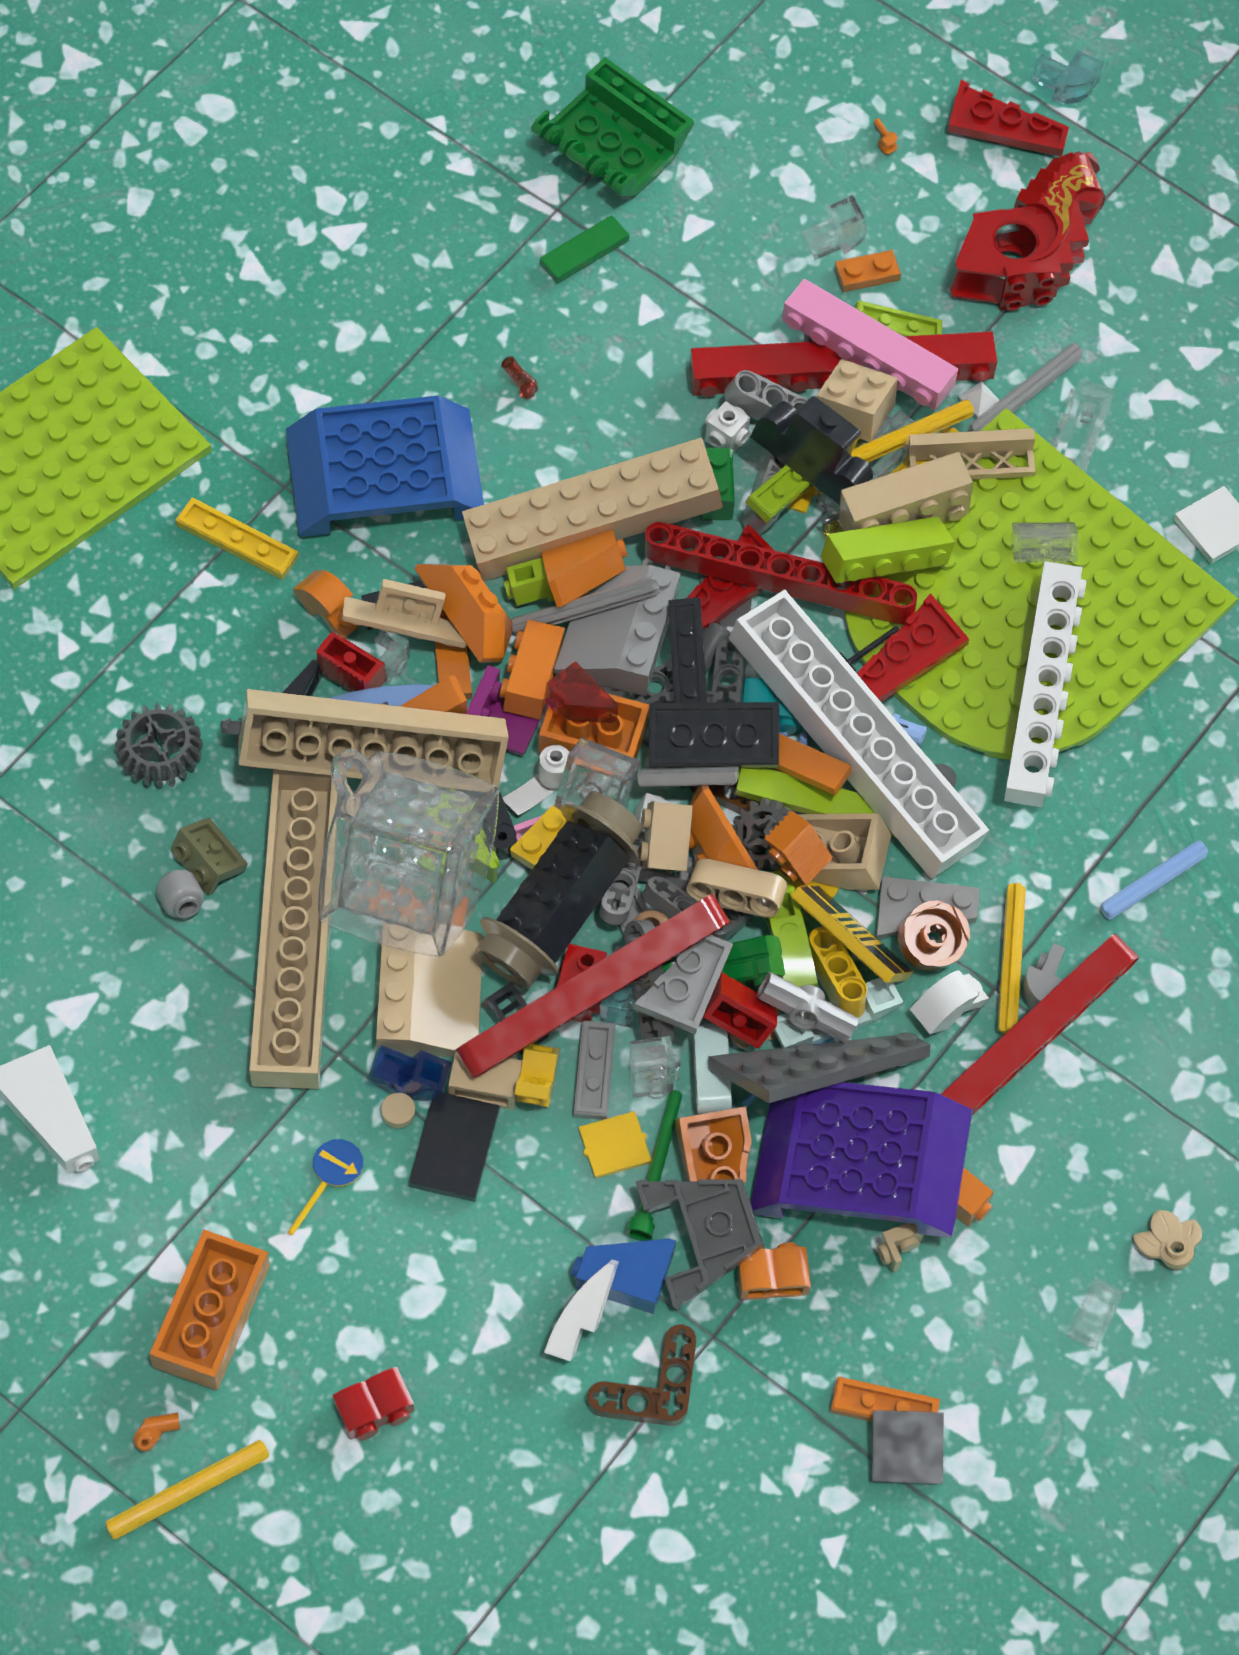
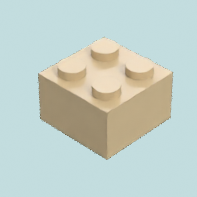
(860, 396)

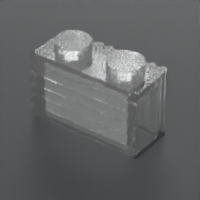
(1044, 542)

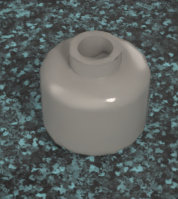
(180, 894)

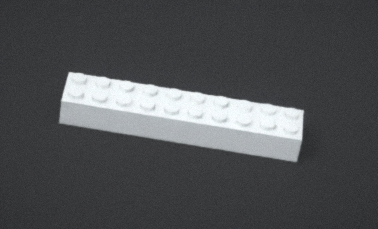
(860, 731)

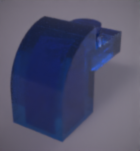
(416, 1076)

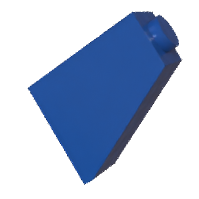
(638, 1273)

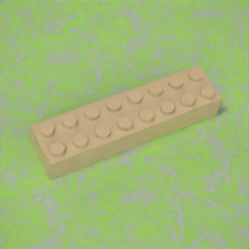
(619, 497)
(310, 731)

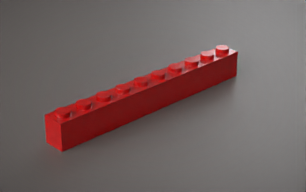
(809, 365)

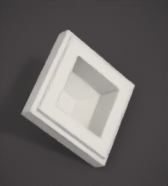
(980, 398)

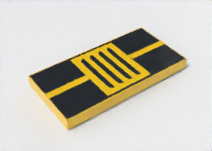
(852, 934)

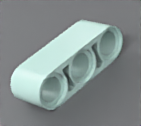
(711, 1089)

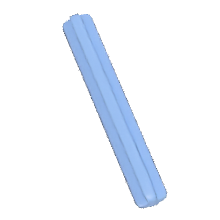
(1153, 879)

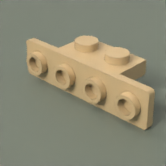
(405, 611)

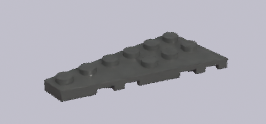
(808, 1067)

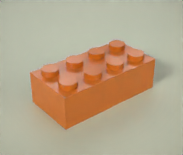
(210, 1309)

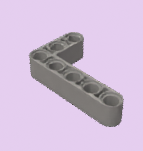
(754, 402)

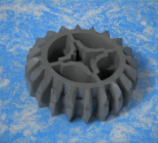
(171, 732)

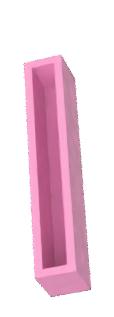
(869, 343)

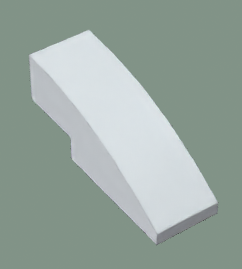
(581, 1313)

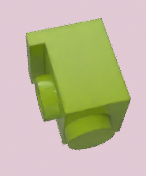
(528, 582)

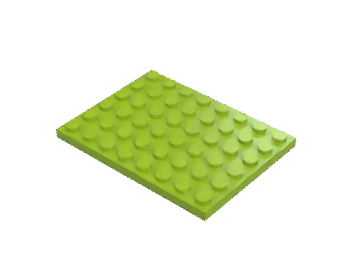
(80, 450)

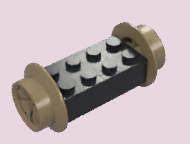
(560, 890)

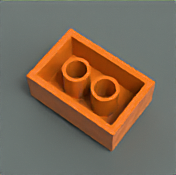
(622, 736)

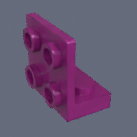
(490, 704)

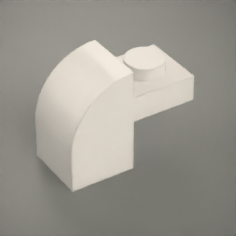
(948, 1000)

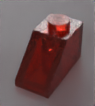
(580, 697)

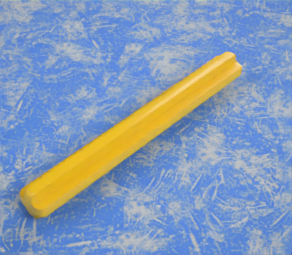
(926, 425)
(1011, 957)
(187, 1489)

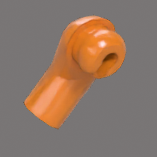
(153, 1428)

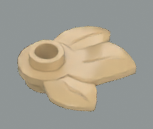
(1168, 1235)

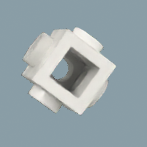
(727, 427)

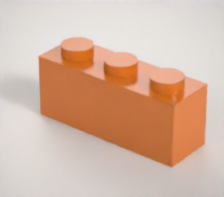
(531, 668)

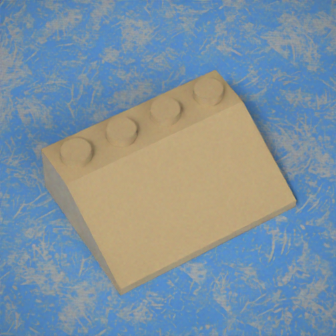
(430, 999)

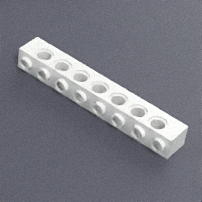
(1022, 785)

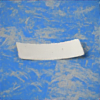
(527, 795)

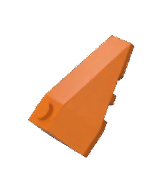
(715, 1144)

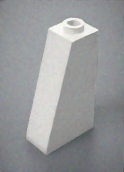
(45, 1105)

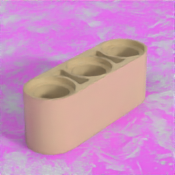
(737, 887)

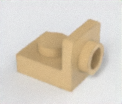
(899, 1238)

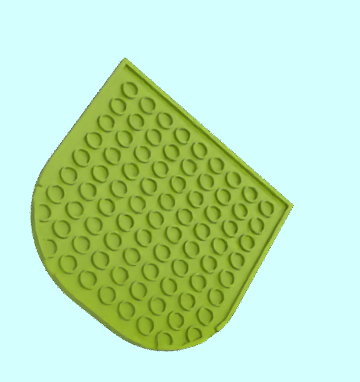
(1136, 619)

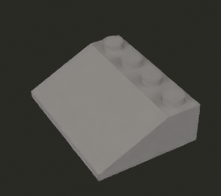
(623, 642)

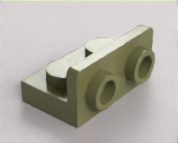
(207, 854)

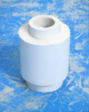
(552, 765)

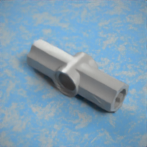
(807, 1007)

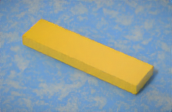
(237, 538)

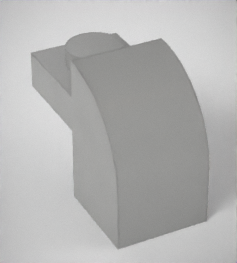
(1042, 979)

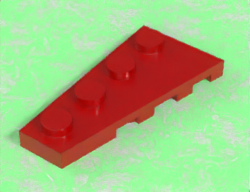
(722, 596)
(915, 649)

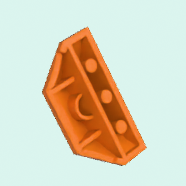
(470, 608)
(712, 833)

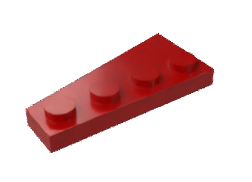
(989, 119)

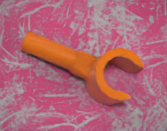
(888, 141)

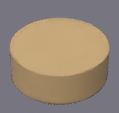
(398, 1110)

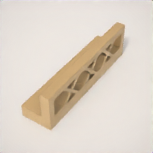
(978, 445)

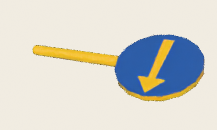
(336, 1165)

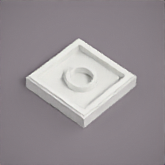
(1212, 524)

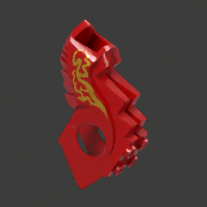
(1049, 237)

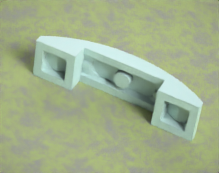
(880, 1000)

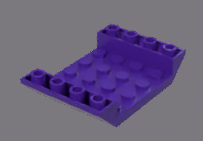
(865, 1155)

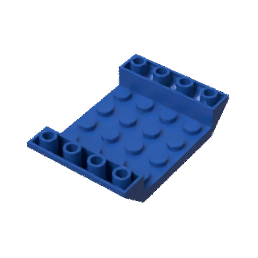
(382, 461)

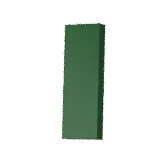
(584, 249)

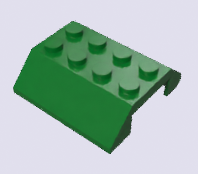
(617, 129)

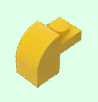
(537, 1075)

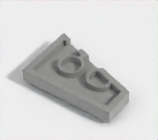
(903, 895)
(687, 986)

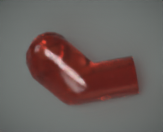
(527, 384)

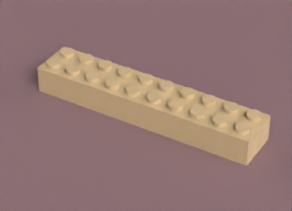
(292, 937)

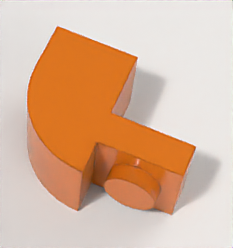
(324, 595)

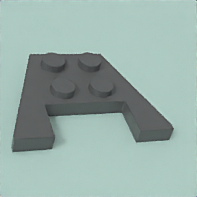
(718, 1226)

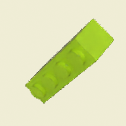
(887, 549)

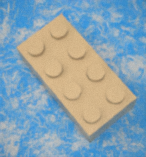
(919, 492)

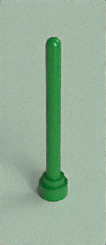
(641, 1224)

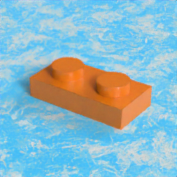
(867, 271)

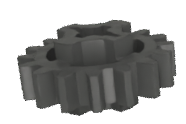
(753, 829)

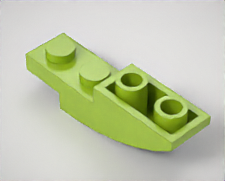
(795, 946)

